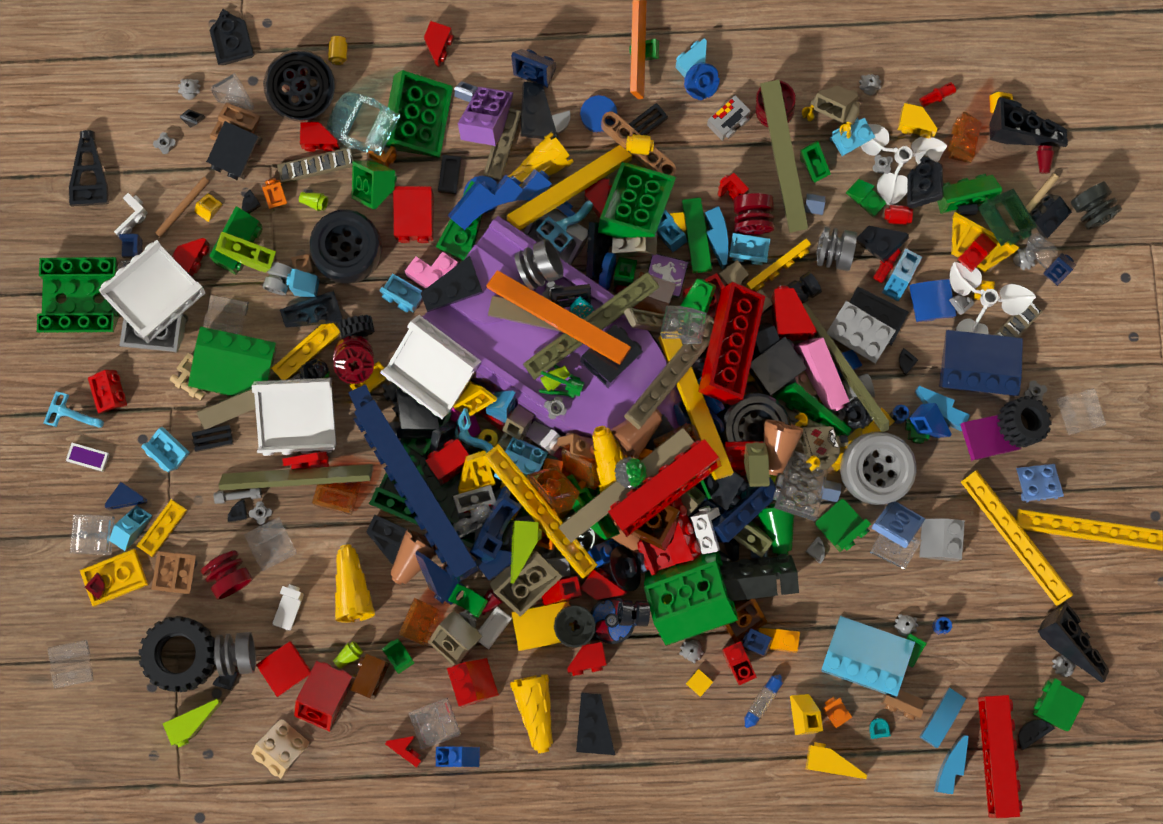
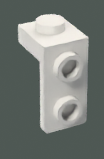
(137, 217)
(543, 437)
(704, 529)
(288, 607)

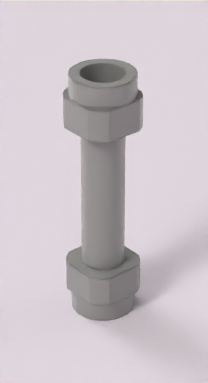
(221, 497)

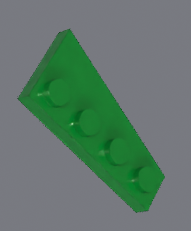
(457, 240)
(699, 296)
(801, 400)

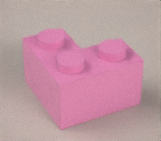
(425, 274)

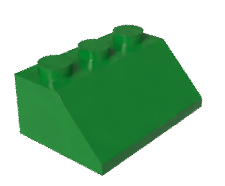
(372, 182)
(968, 192)
(241, 226)

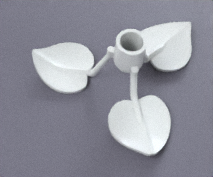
(894, 186)
(1014, 297)

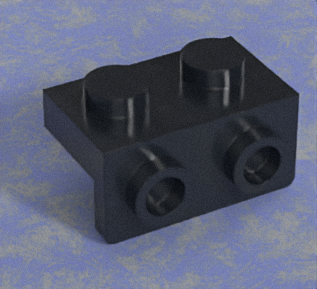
(1050, 214)

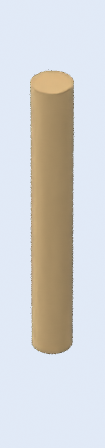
(1042, 192)

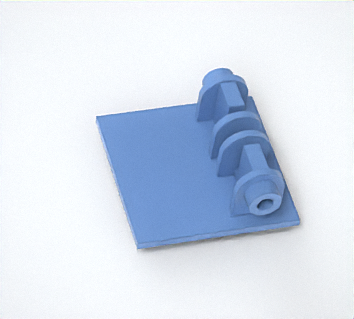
(1039, 482)

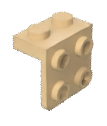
(279, 748)

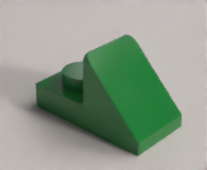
(815, 161)
(866, 197)

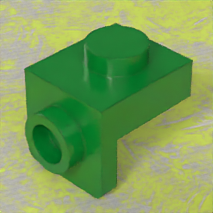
(651, 49)
(913, 435)
(398, 655)

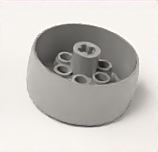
(902, 464)

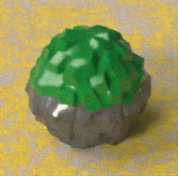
(630, 472)

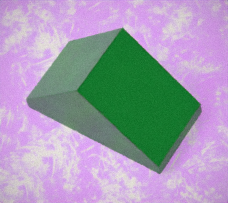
(625, 271)

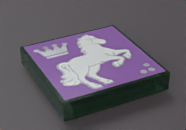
(670, 270)

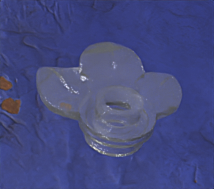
(1040, 249)

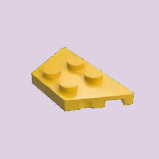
(966, 231)

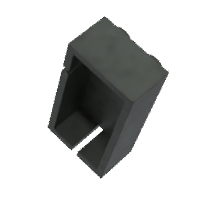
(758, 577)

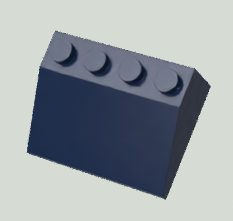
(982, 363)

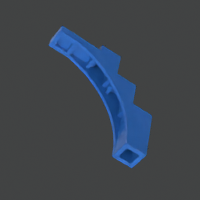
(481, 198)

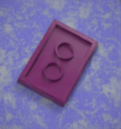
(984, 438)

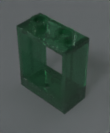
(1017, 212)

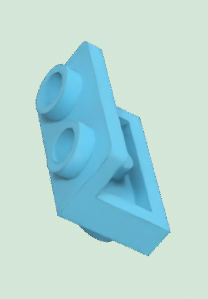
(860, 135)
(749, 248)
(402, 293)
(165, 450)

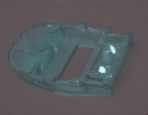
(344, 115)

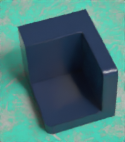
(131, 245)

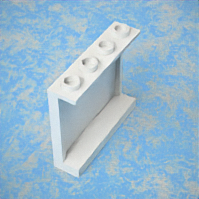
(151, 291)
(431, 367)
(294, 416)

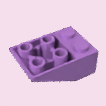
(485, 116)

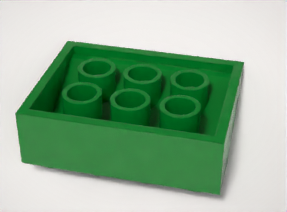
(422, 112)
(635, 202)
(230, 361)

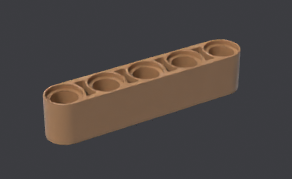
(621, 125)

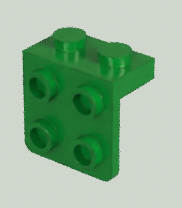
(842, 525)
(1058, 705)

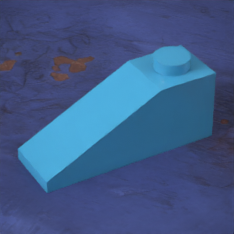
(503, 405)

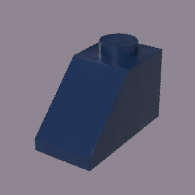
(496, 566)

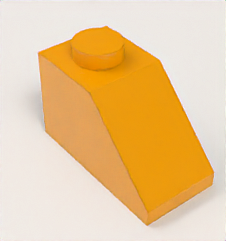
(782, 639)

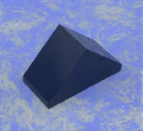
(124, 497)

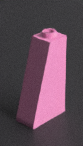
(822, 373)

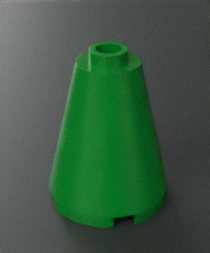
(779, 527)

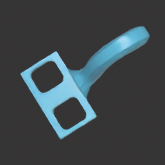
(561, 226)
(62, 410)
(465, 435)

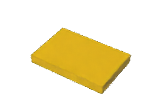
(120, 573)
(536, 626)

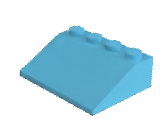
(868, 656)

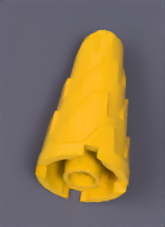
(547, 156)
(607, 455)
(351, 594)
(534, 704)

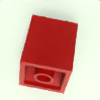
(413, 213)
(790, 315)
(472, 682)
(322, 695)

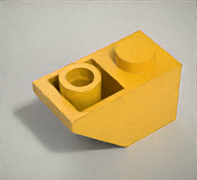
(917, 121)
(805, 715)

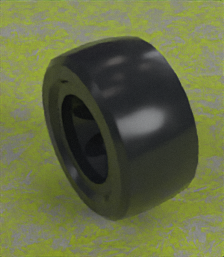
(281, 101)
(334, 225)
(765, 408)

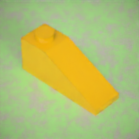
(474, 399)
(828, 761)

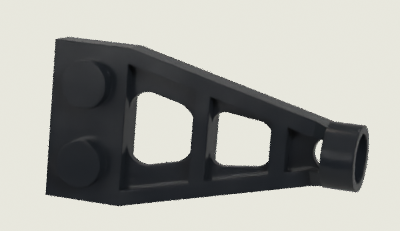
(87, 194)

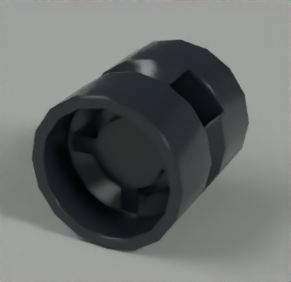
(809, 285)
(633, 613)

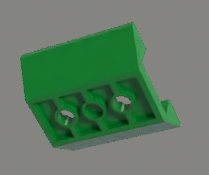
(80, 282)
(691, 609)

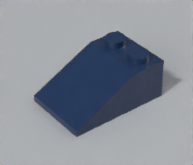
(533, 67)

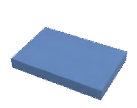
(898, 523)

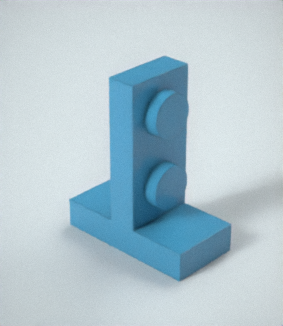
(902, 274)

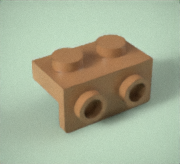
(578, 445)
(905, 703)

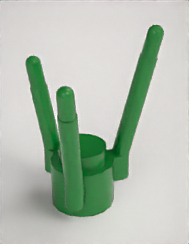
(573, 385)

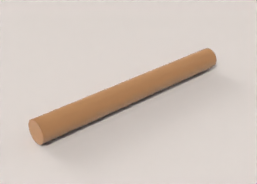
(182, 206)

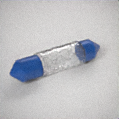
(763, 701)

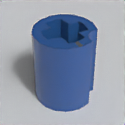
(899, 414)
(942, 625)

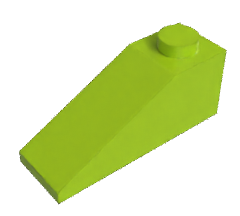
(245, 252)
(524, 539)
(188, 725)

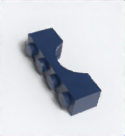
(733, 521)
(491, 534)

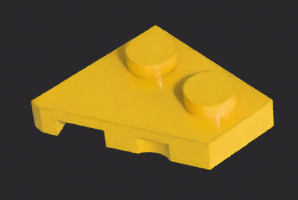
(475, 473)

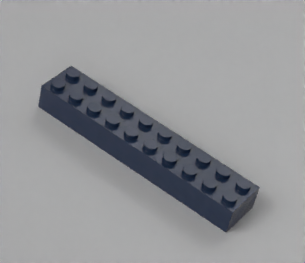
(417, 493)

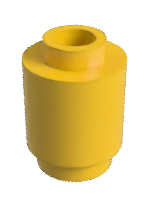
(337, 50)
(639, 144)
(489, 433)

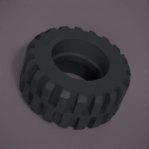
(152, 650)

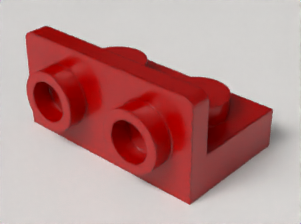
(733, 185)
(107, 390)
(312, 460)
(654, 557)

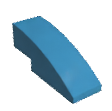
(670, 232)
(717, 235)
(951, 415)
(942, 718)
(952, 765)

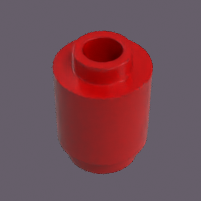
(898, 214)

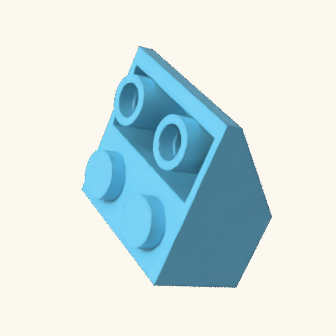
(525, 456)

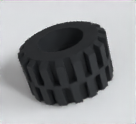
(1036, 417)

